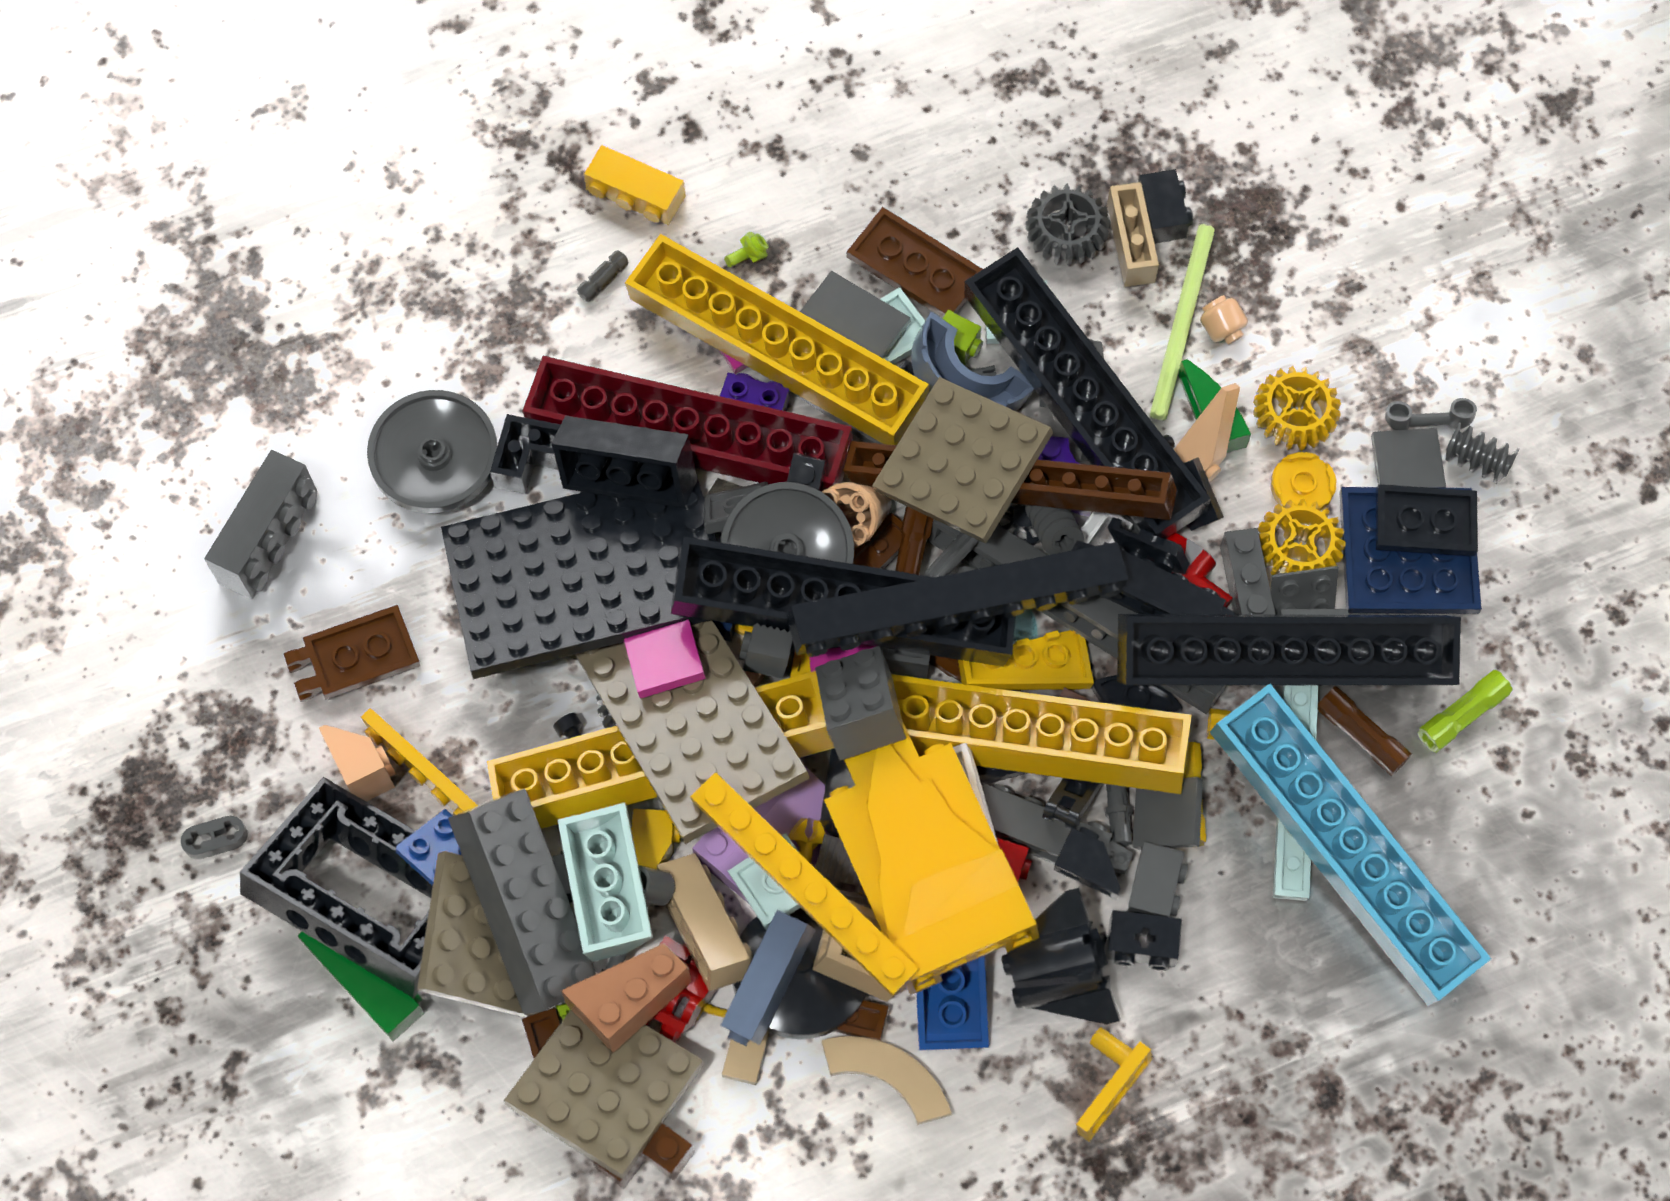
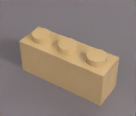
(1132, 234)

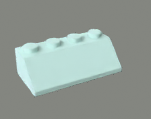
(605, 882)

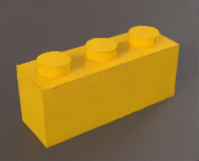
(634, 185)

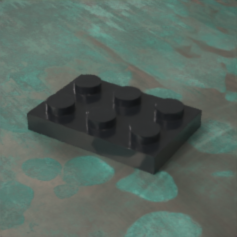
(1426, 520)

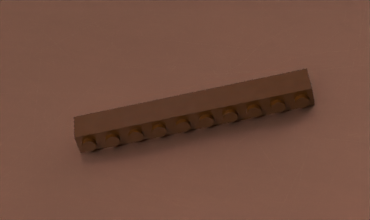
(1056, 484)

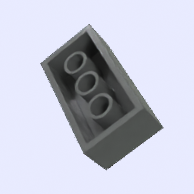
(261, 524)

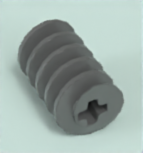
(1480, 453)
(1054, 528)

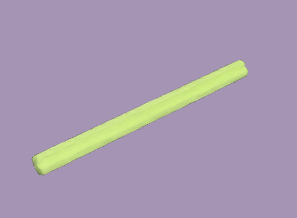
(1182, 322)

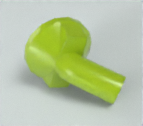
(753, 247)

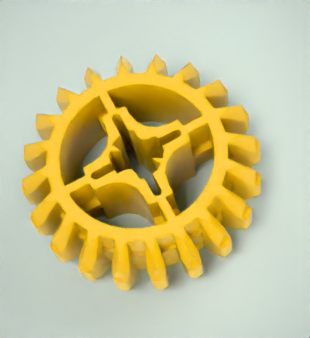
(1297, 390)
(1290, 521)

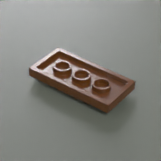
(913, 262)

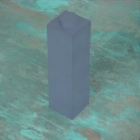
(767, 978)

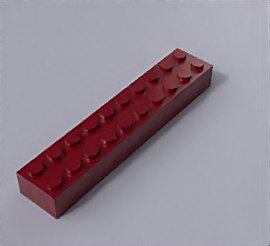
(723, 432)

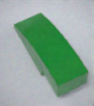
(1200, 391)

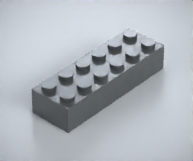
(522, 899)

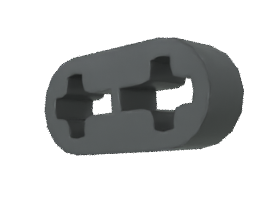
(215, 845)

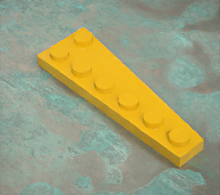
(420, 768)

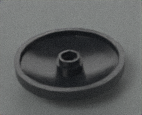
(812, 1001)

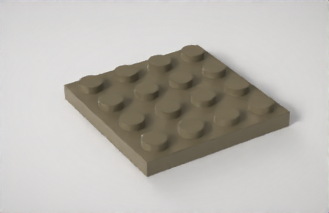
(962, 459)
(459, 947)
(603, 1099)

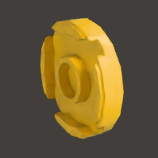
(1305, 477)

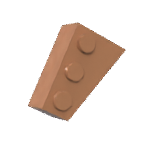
(628, 994)

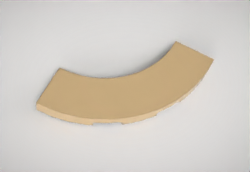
(893, 1067)

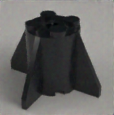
(1064, 965)

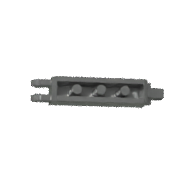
(1022, 824)

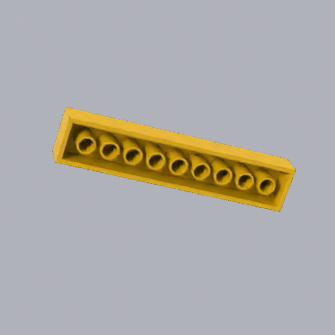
(777, 341)
(1048, 733)
(602, 771)

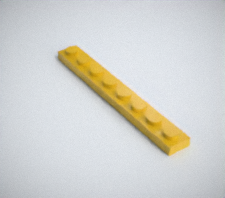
(804, 884)

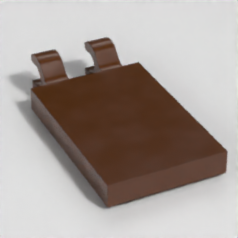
(354, 654)

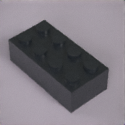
(625, 461)

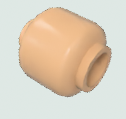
(1224, 320)

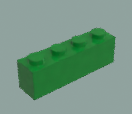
(381, 1001)

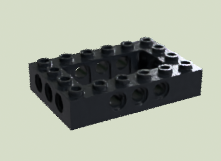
(278, 883)

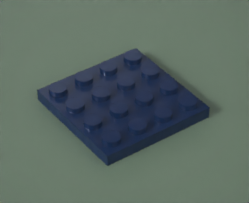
(1396, 579)

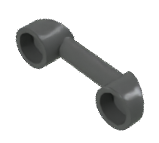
(1400, 415)

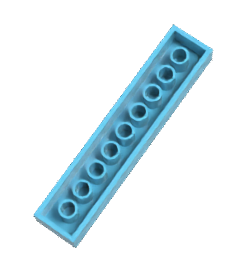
(1350, 845)

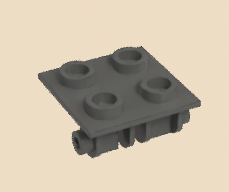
(1305, 589)

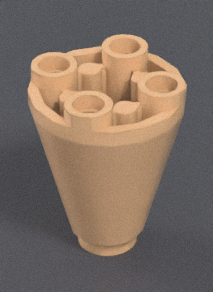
(862, 508)

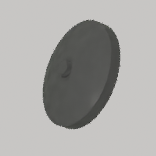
(432, 451)
(791, 521)

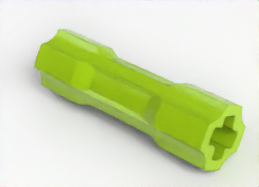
(1482, 697)

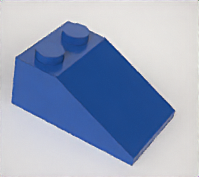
(955, 1010)

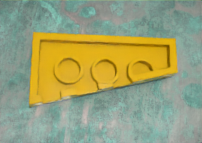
(1036, 664)

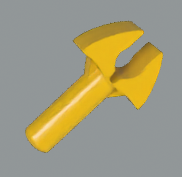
(806, 844)

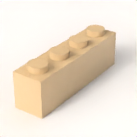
(705, 924)

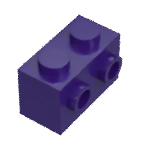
(747, 389)

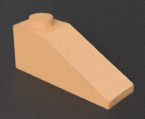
(1211, 432)

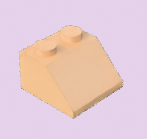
(359, 762)

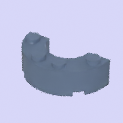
(935, 357)

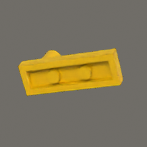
(1131, 1063)

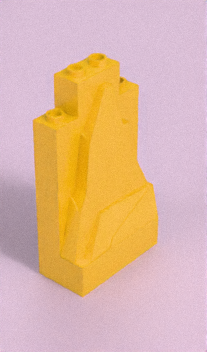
(928, 859)

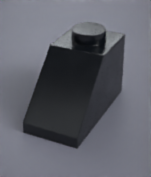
(1087, 862)

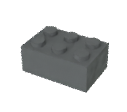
(859, 703)

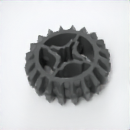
(1052, 234)

